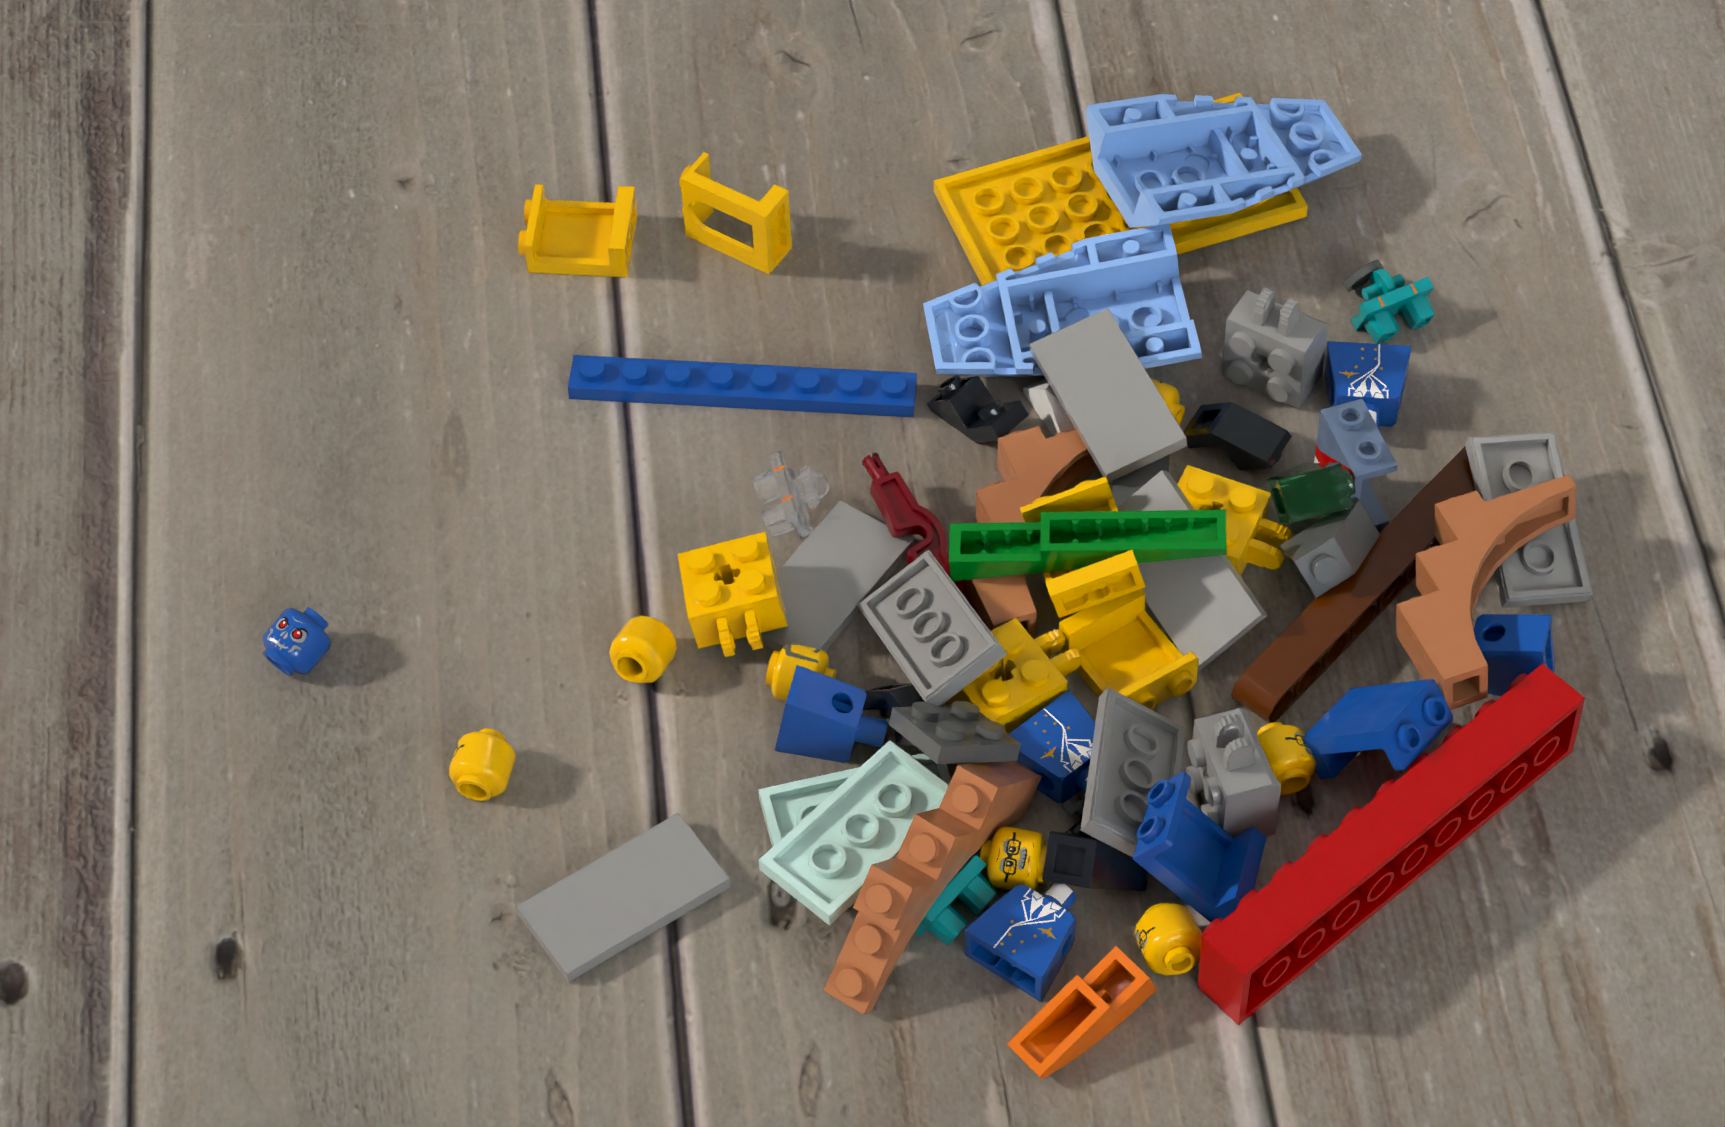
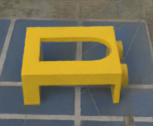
(768, 217)
(1095, 582)

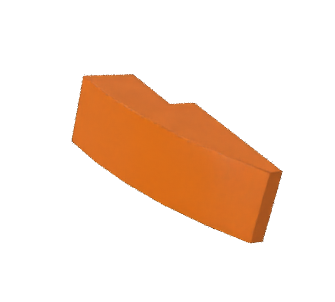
(1082, 1014)

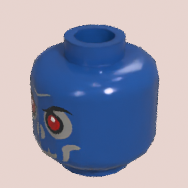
(296, 641)

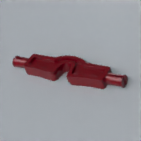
(905, 516)

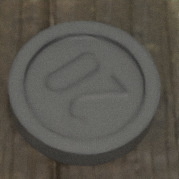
(1361, 276)

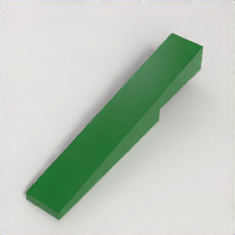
(1081, 539)

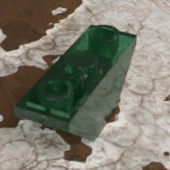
(1311, 491)

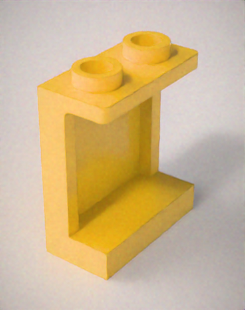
(579, 235)
(1128, 652)

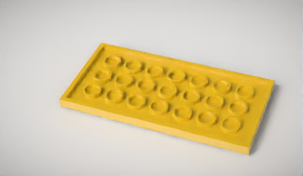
(1054, 198)

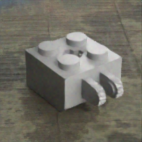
(1274, 347)
(1233, 774)

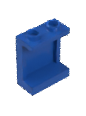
(1386, 717)
(1195, 853)

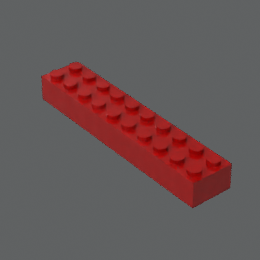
(1387, 843)

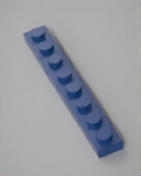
(743, 386)

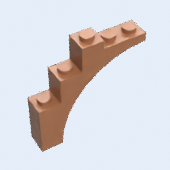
(1031, 469)
(1473, 544)
(933, 852)

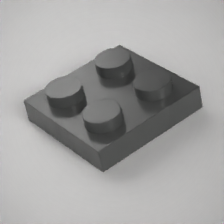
(954, 733)

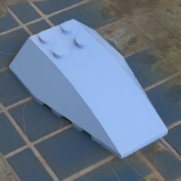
(1210, 157)
(1129, 272)

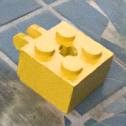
(1248, 527)
(732, 592)
(1023, 678)

